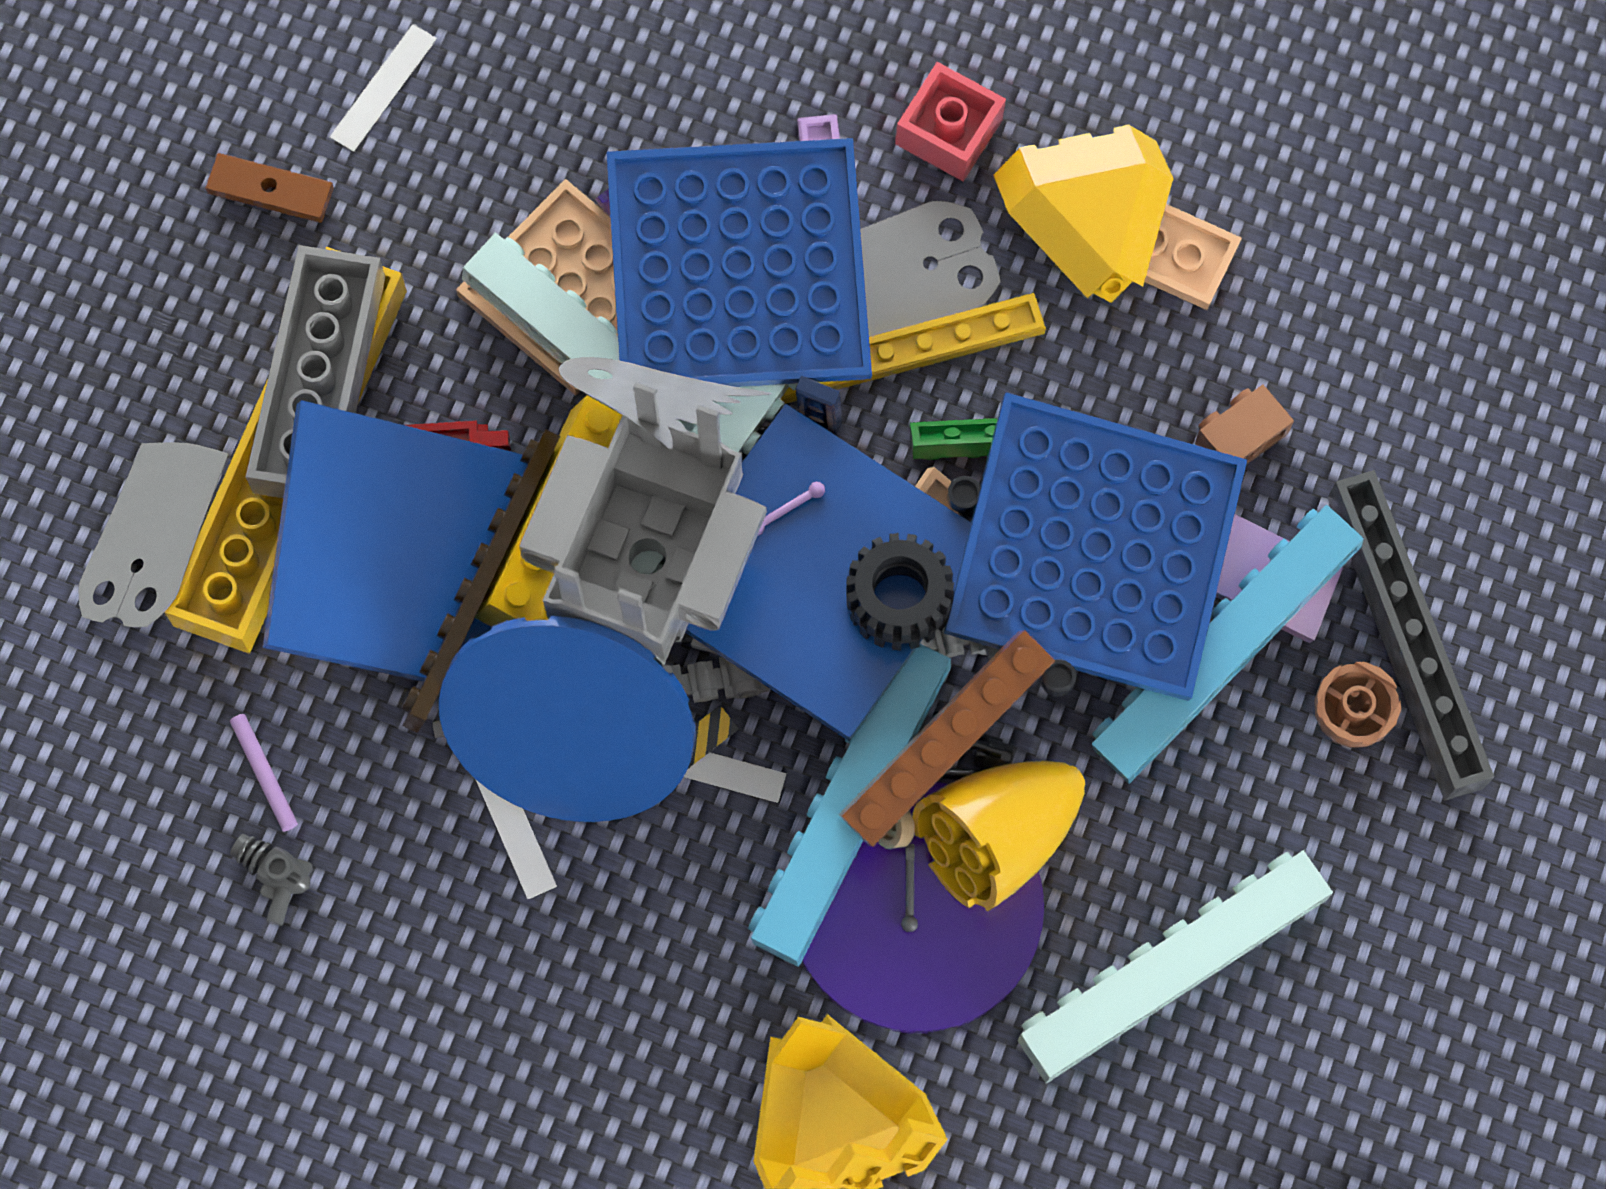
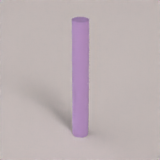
(263, 772)

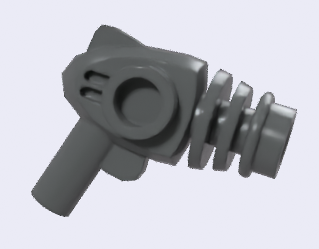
(275, 869)

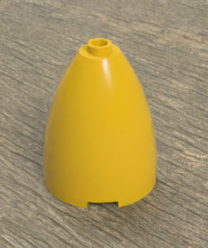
(998, 827)

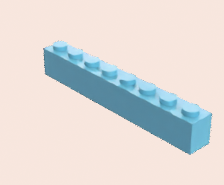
(1232, 639)
(829, 844)

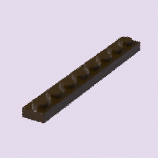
(471, 593)

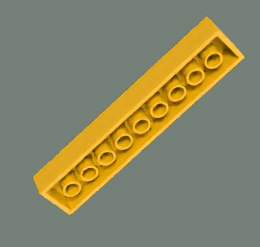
(235, 552)

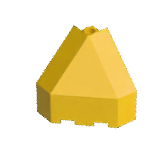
(1091, 205)
(838, 1114)

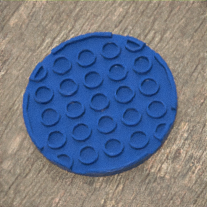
(567, 719)

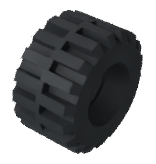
(906, 559)

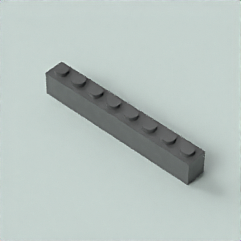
(1412, 639)

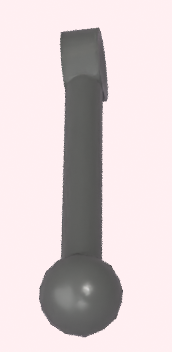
(909, 922)

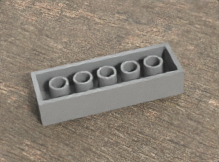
(317, 352)

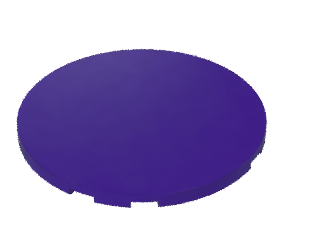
(924, 979)

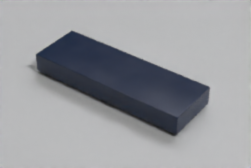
(819, 404)

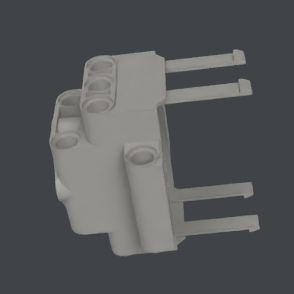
(641, 498)

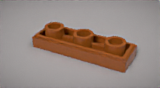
(248, 181)

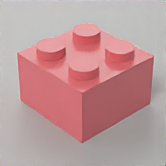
(950, 121)

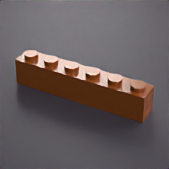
(946, 737)

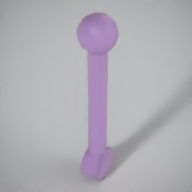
(815, 490)

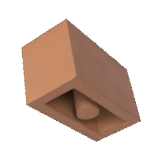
(1247, 427)

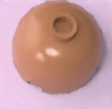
(1357, 705)

